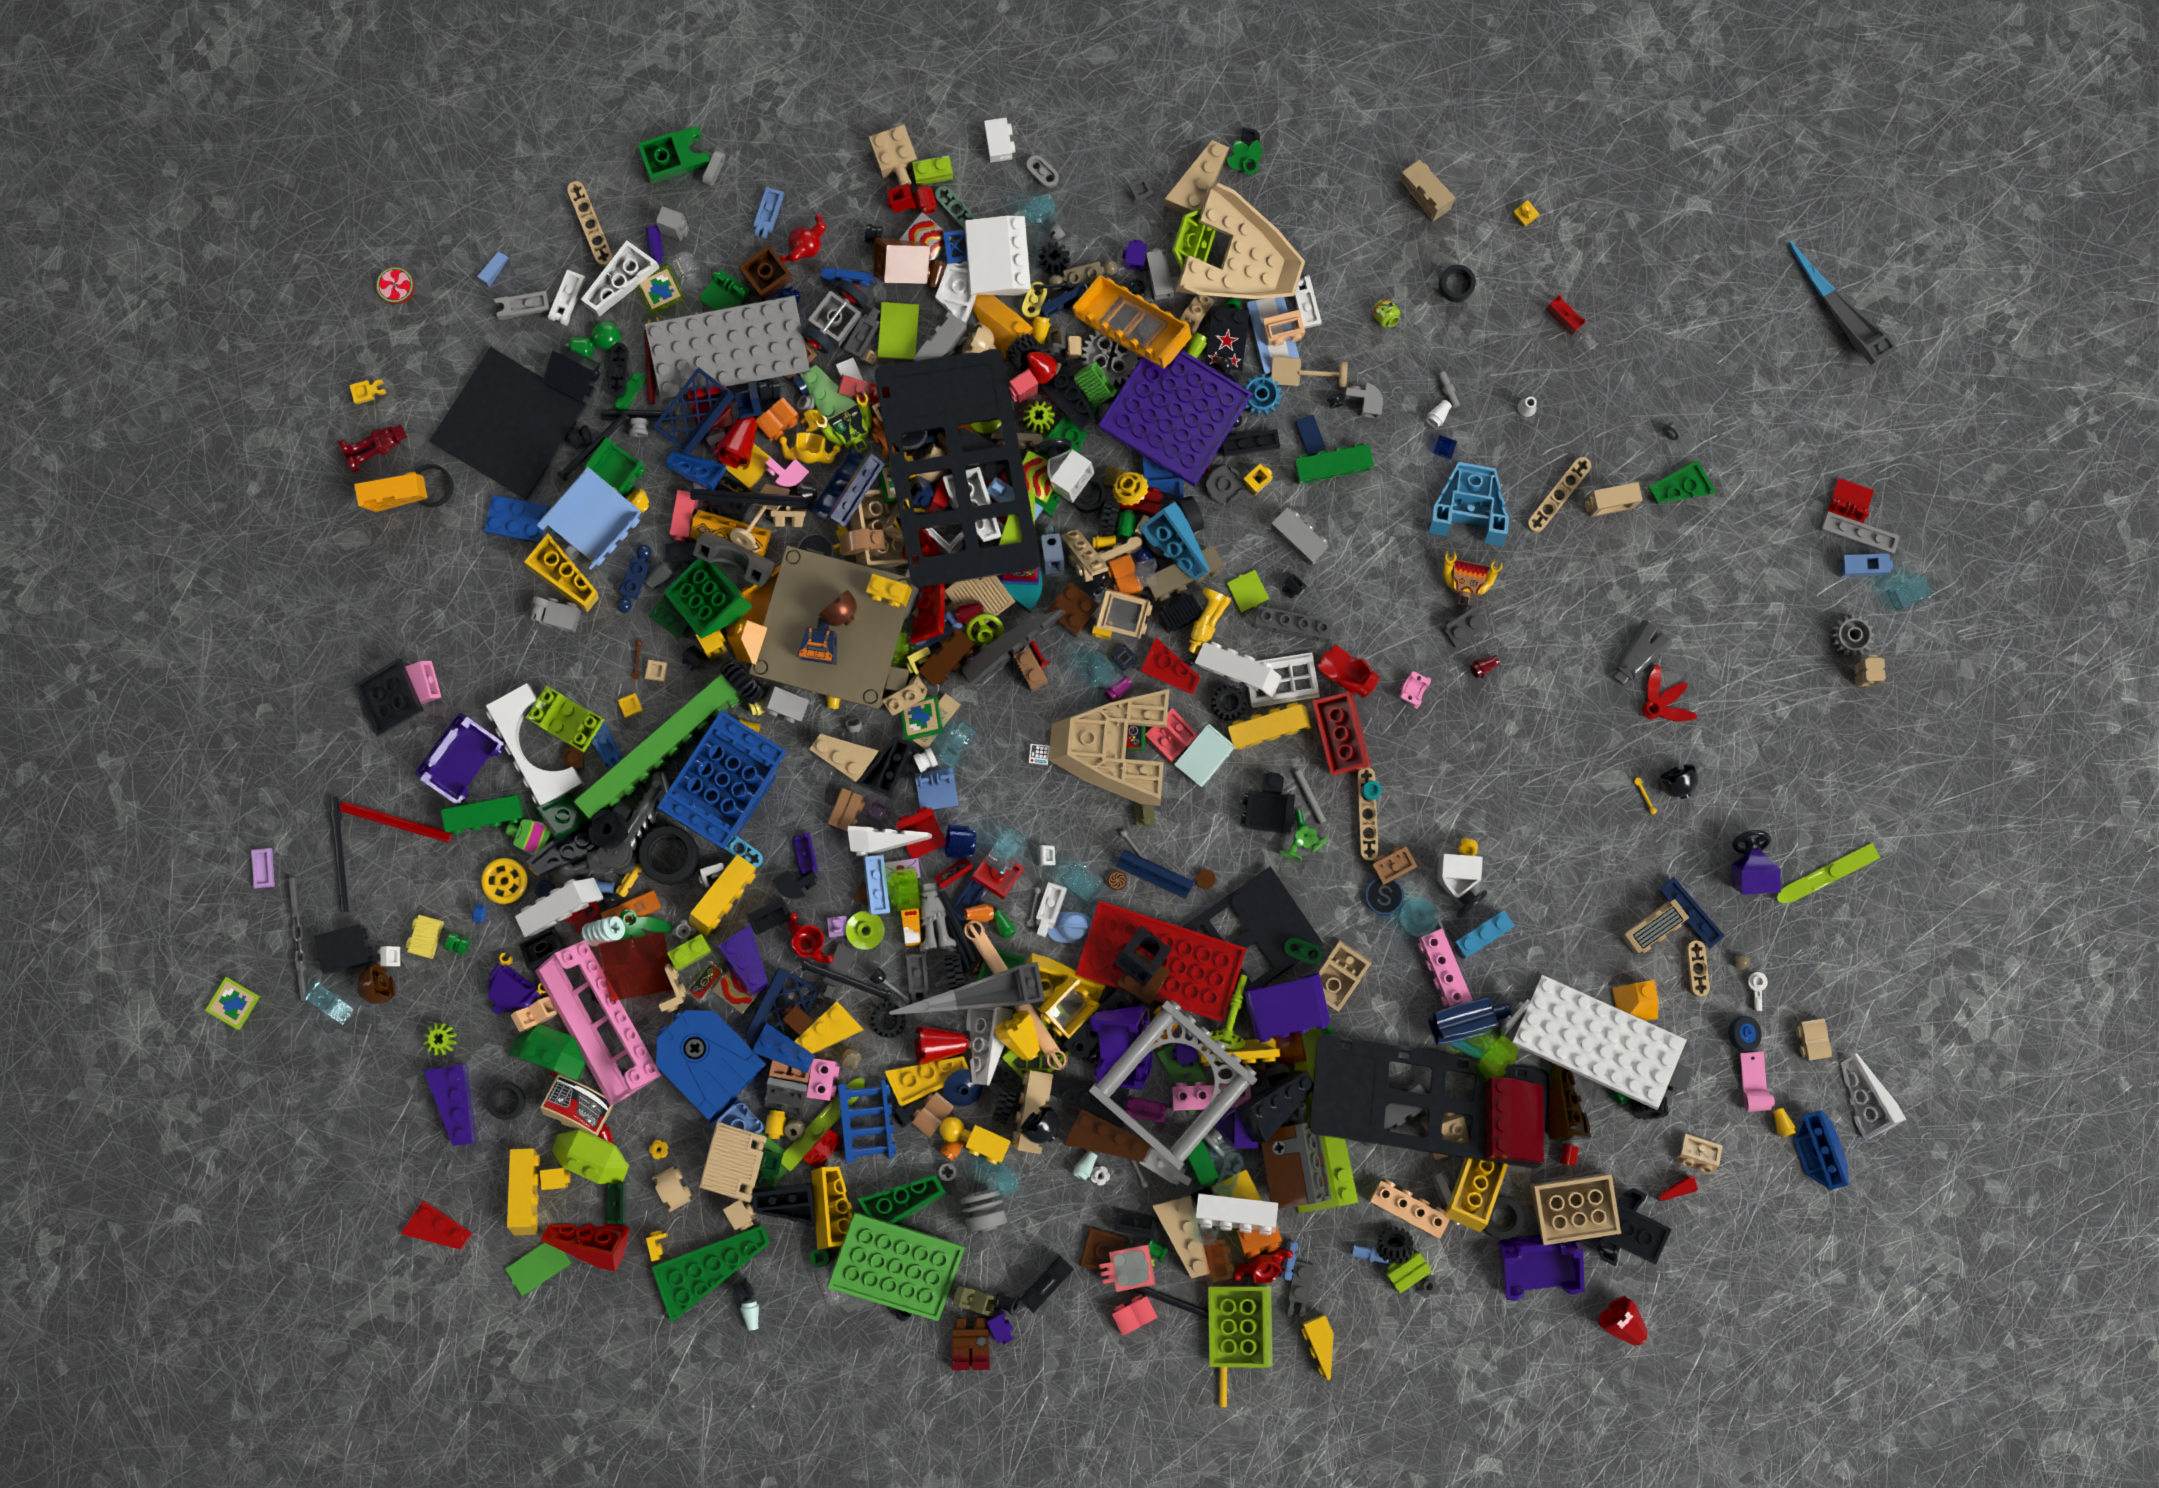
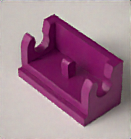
(1146, 1109)

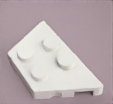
(955, 291)

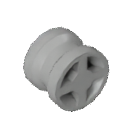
(638, 427)

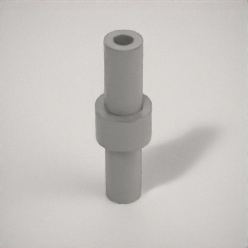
(1449, 389)

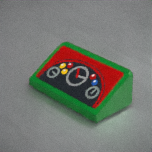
(1135, 738)

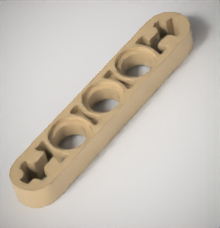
(590, 215)
(1552, 501)
(1367, 823)

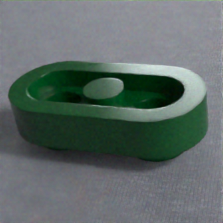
(1302, 950)

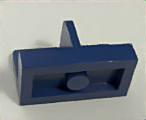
(749, 402)

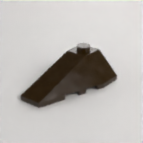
(1564, 1111)

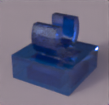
(1445, 447)

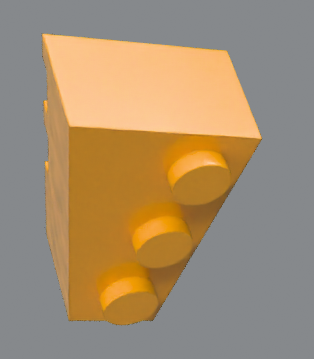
(391, 492)

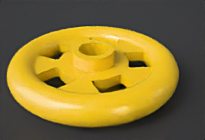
(508, 896)

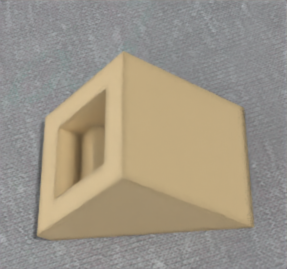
(869, 357)

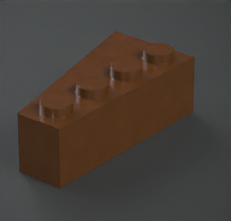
(1103, 1137)

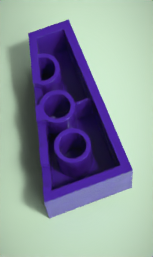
(453, 1098)

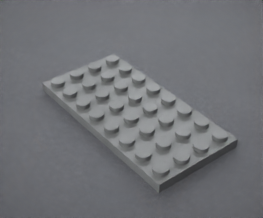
(729, 345)

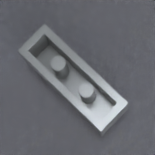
(1299, 535)

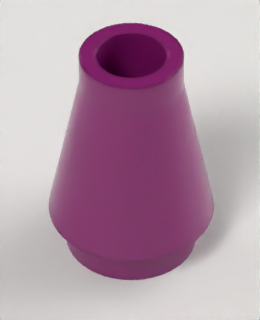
(1116, 692)

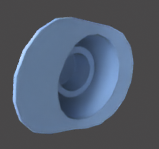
(1070, 928)

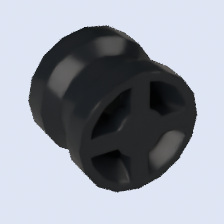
(873, 232)
(743, 1290)

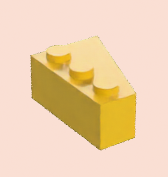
(829, 1029)

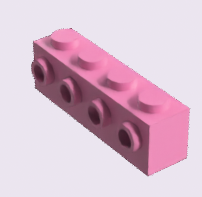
(1445, 969)
(1199, 1096)

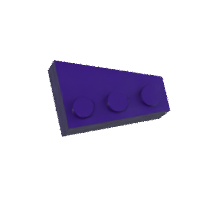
(744, 961)

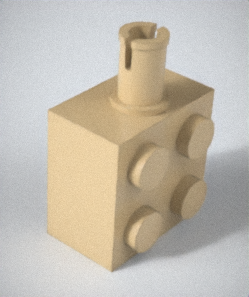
(893, 153)

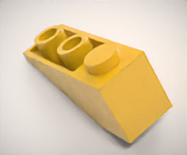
(1321, 1339)

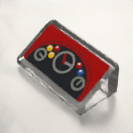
(705, 982)

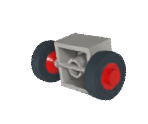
(834, 317)

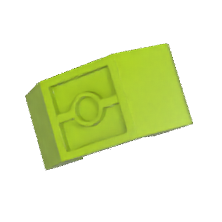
(565, 719)

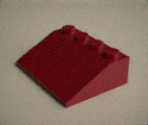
(1514, 1120)

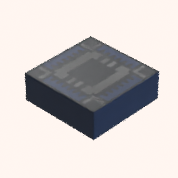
(1124, 657)

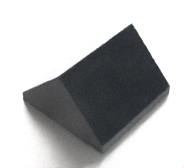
(541, 948)

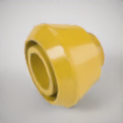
(639, 499)

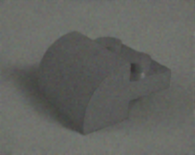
(786, 1096)

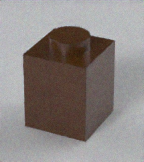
(796, 1019)

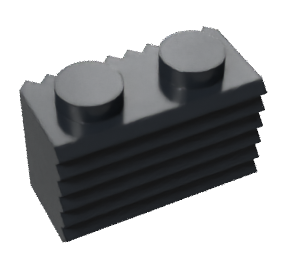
(1180, 613)

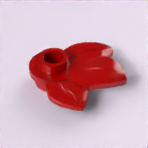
(581, 917)

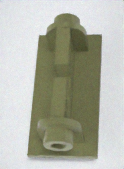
(1144, 815)

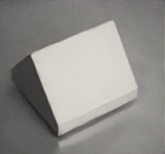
(1046, 855)

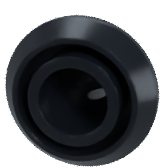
(807, 491)

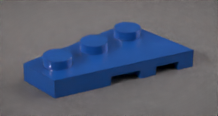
(782, 1049)

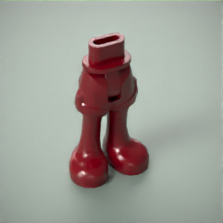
(383, 442)

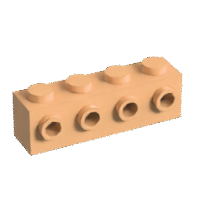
(1409, 1209)

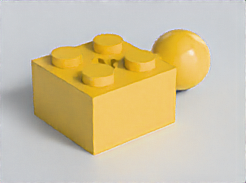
(978, 1141)

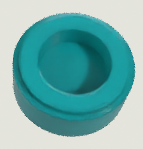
(1371, 790)

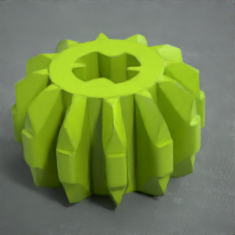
(1039, 424)
(433, 1039)

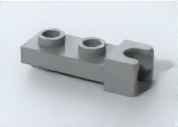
(522, 305)

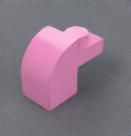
(790, 476)

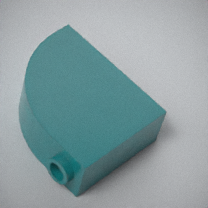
(1025, 595)

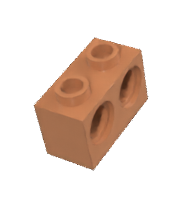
(786, 1072)

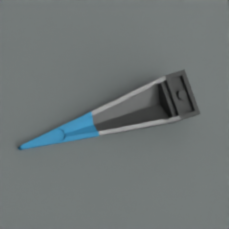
(1860, 330)

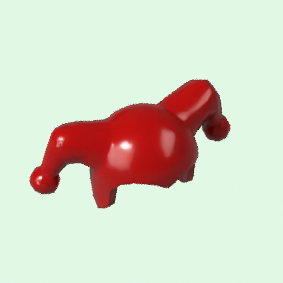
(805, 241)
(807, 941)
(1264, 1267)

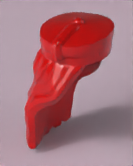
(1348, 671)

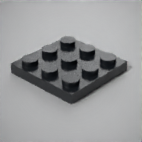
(389, 697)

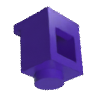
(1001, 1328)

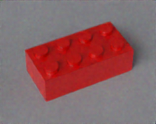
(1342, 733)

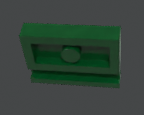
(669, 617)

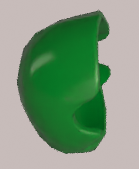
(605, 335)

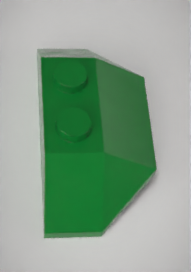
(549, 1051)

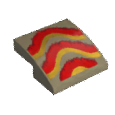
(732, 992)

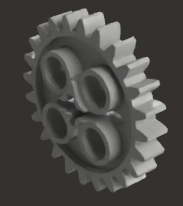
(1095, 352)

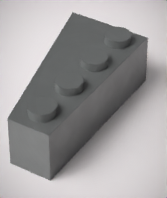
(1397, 1114)

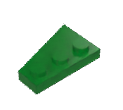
(1682, 485)

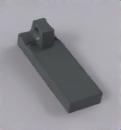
(842, 962)

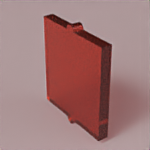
(1290, 1049)

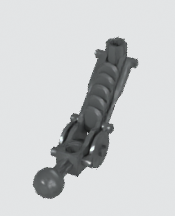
(625, 856)

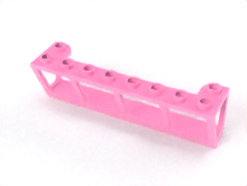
(585, 1032)

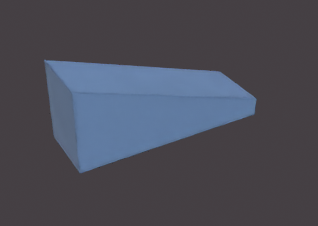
(492, 269)

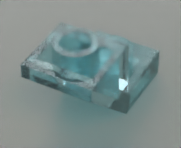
(330, 1003)

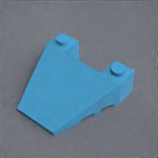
(1473, 499)

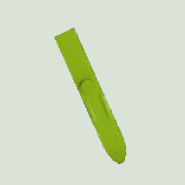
(1828, 874)
(817, 1128)

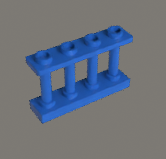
(848, 1113)

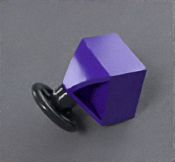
(1754, 871)

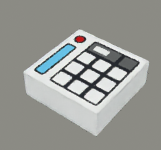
(1039, 754)

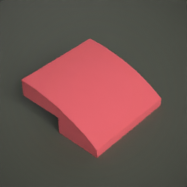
(1173, 739)

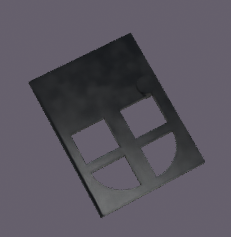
(1270, 921)

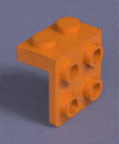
(1254, 1243)

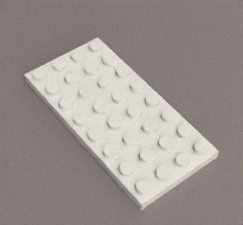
(1599, 1042)

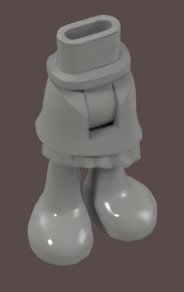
(931, 911)

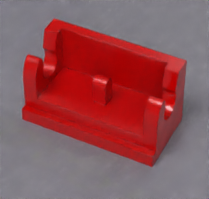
(1565, 315)

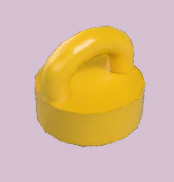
(1468, 847)

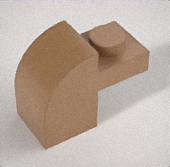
(861, 540)

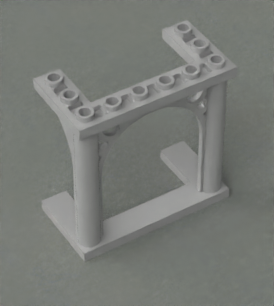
(1217, 1107)

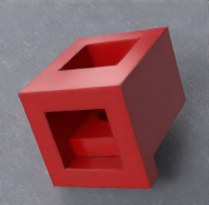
(901, 198)

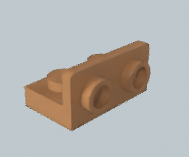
(1394, 865)

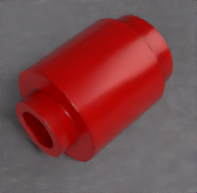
(925, 199)

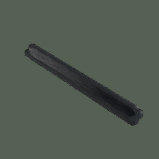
(747, 498)

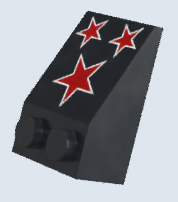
(1227, 336)

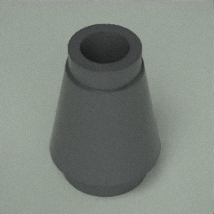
(659, 574)

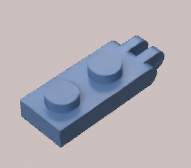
(768, 211)

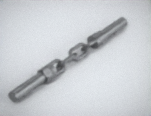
(295, 912)

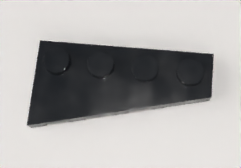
(1069, 398)
(561, 852)
(1077, 1093)

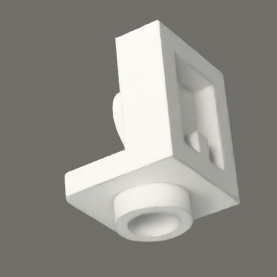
(711, 871)

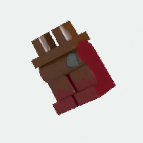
(970, 1338)

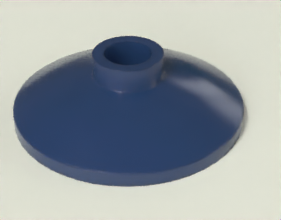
(956, 1082)

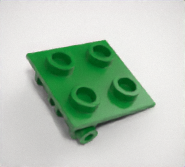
(724, 291)

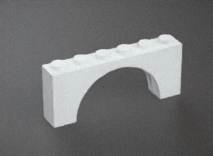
(508, 715)

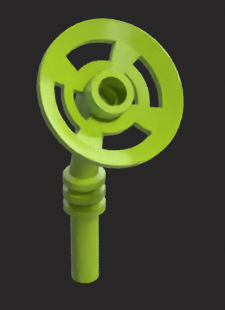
(1227, 1033)

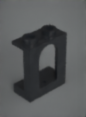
(1133, 964)

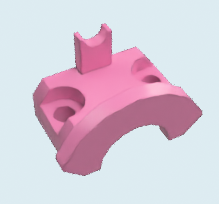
(1414, 688)

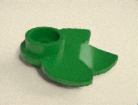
(1244, 154)

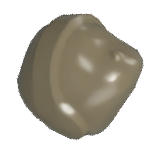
(851, 1059)
(794, 1129)

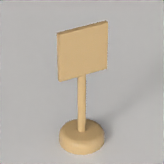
(1287, 372)
(743, 536)

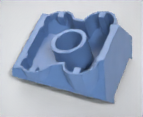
(738, 1116)

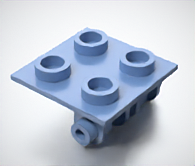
(936, 789)

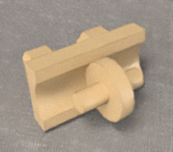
(796, 514)

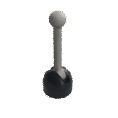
(880, 977)

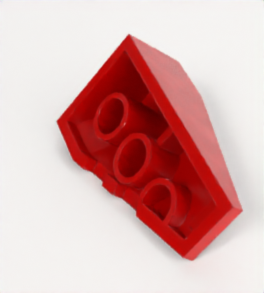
(596, 1245)

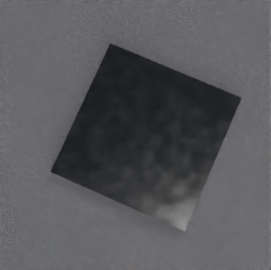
(508, 423)

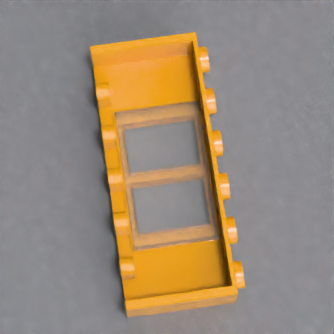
(1132, 321)

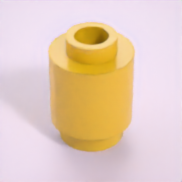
(775, 1124)

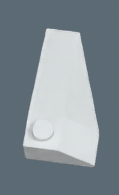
(1872, 1103)

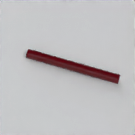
(649, 372)

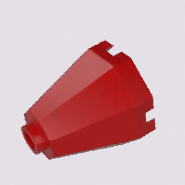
(1624, 1321)

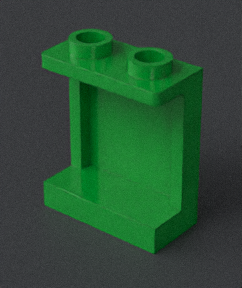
(616, 466)

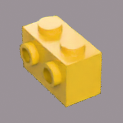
(885, 589)
(713, 644)

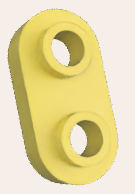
(1033, 301)

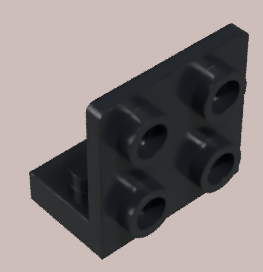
(726, 509)

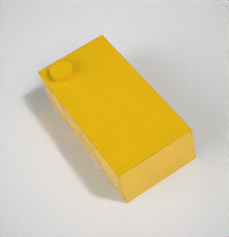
(1475, 1193)

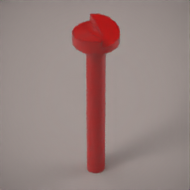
(1043, 663)

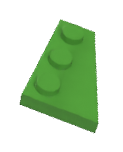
(825, 393)

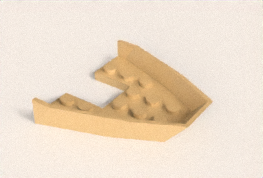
(1257, 259)
(1095, 746)

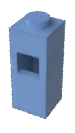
(1865, 565)

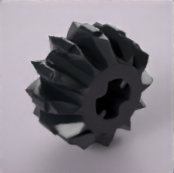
(1047, 255)

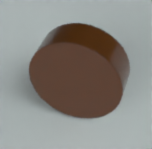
(1205, 879)

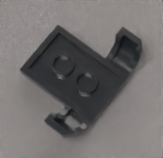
(1638, 1233)

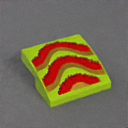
(1037, 476)

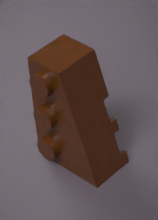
(947, 658)

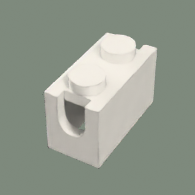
(998, 139)

